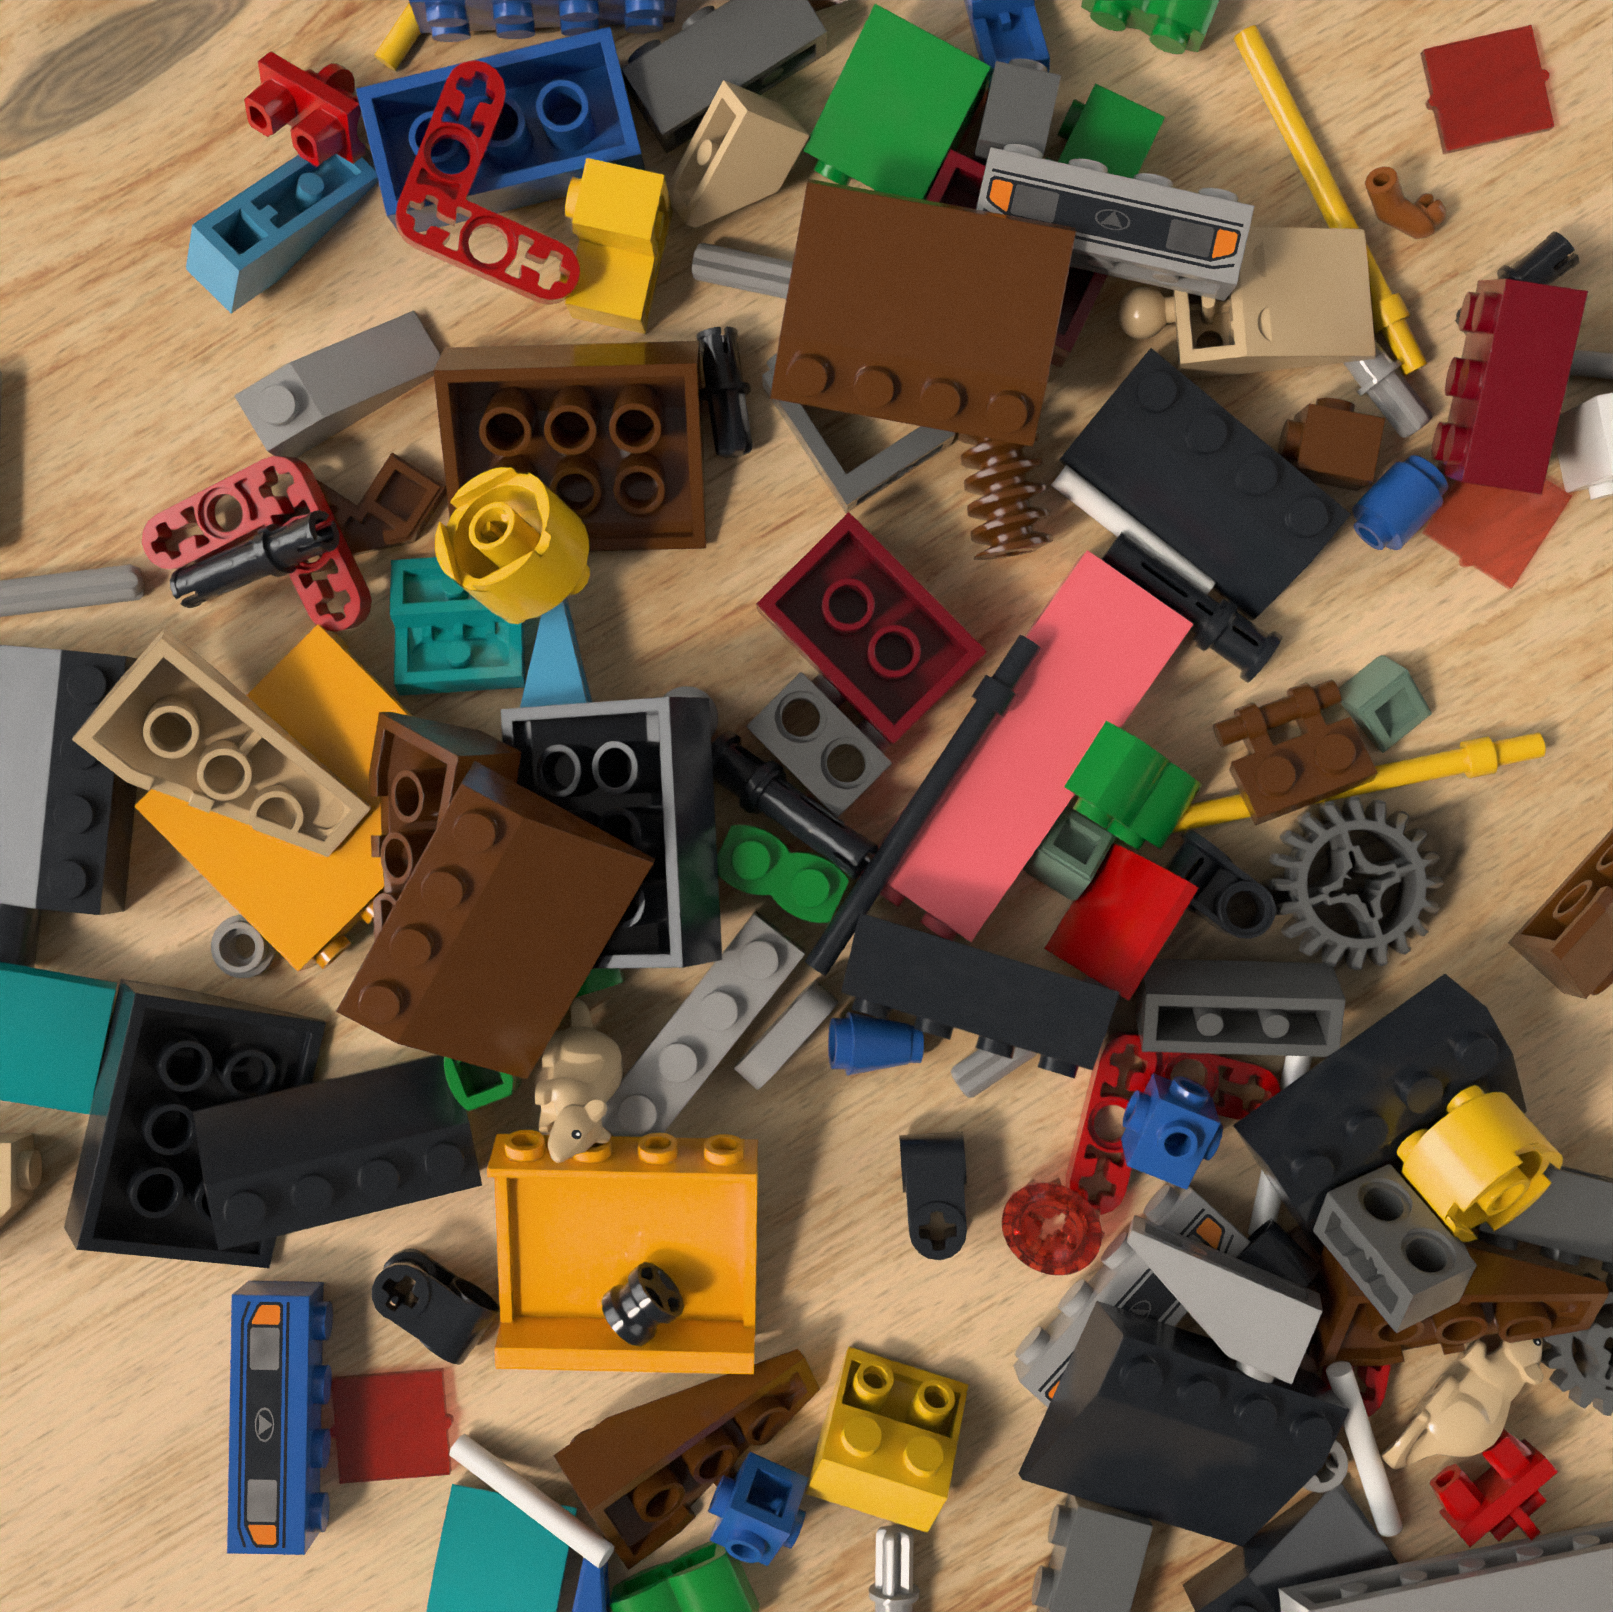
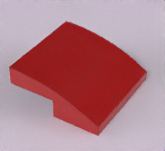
(1121, 920)

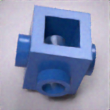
(1170, 1129)
(758, 1510)

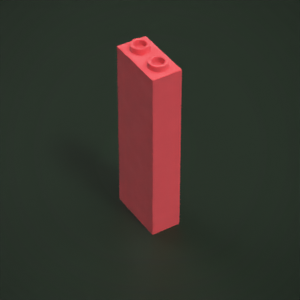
(1096, 661)

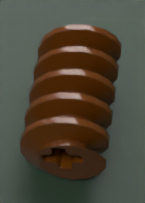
(1004, 498)

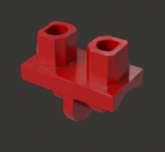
(314, 104)
(1500, 1496)

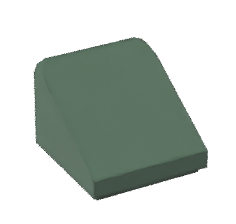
(1384, 702)
(1070, 854)

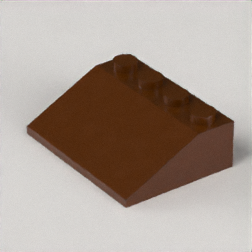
(922, 312)
(595, 422)
(495, 928)

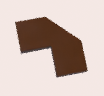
(389, 512)

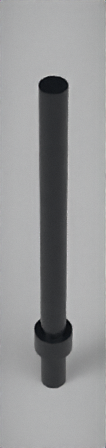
(993, 698)

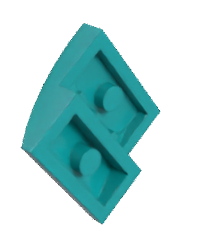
(447, 636)
(52, 1036)
(495, 1557)

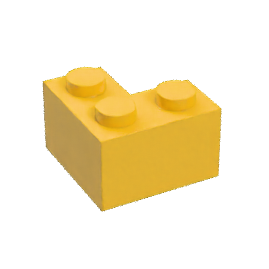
(622, 237)

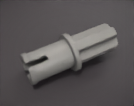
(1390, 392)
(894, 1570)

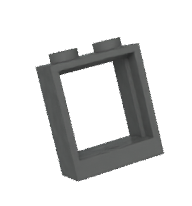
(870, 476)

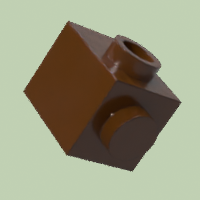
(1333, 443)

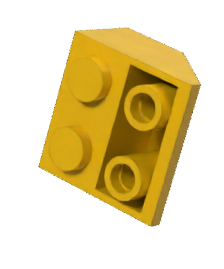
(888, 1440)

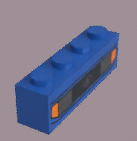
(277, 1417)

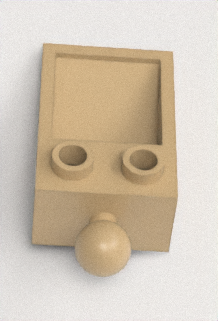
(1294, 306)

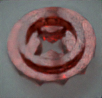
(1064, 1250)

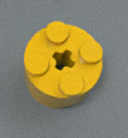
(513, 545)
(1478, 1162)

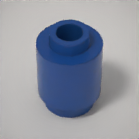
(1399, 503)

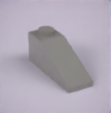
(338, 385)
(1241, 1307)

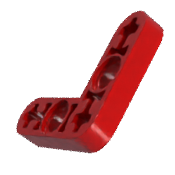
(452, 190)
(262, 508)
(1162, 1064)

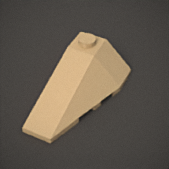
(203, 741)

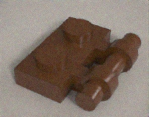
(1302, 769)

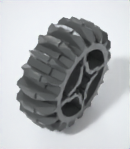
(1364, 909)

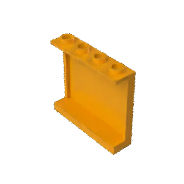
(285, 891)
(591, 1220)

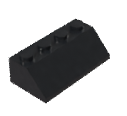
(1205, 484)
(977, 993)
(333, 1150)

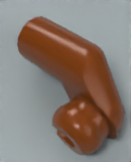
(1397, 211)

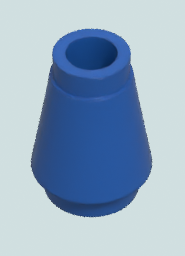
(871, 1044)

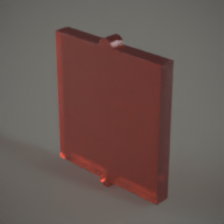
(1487, 89)
(1495, 526)
(391, 1425)

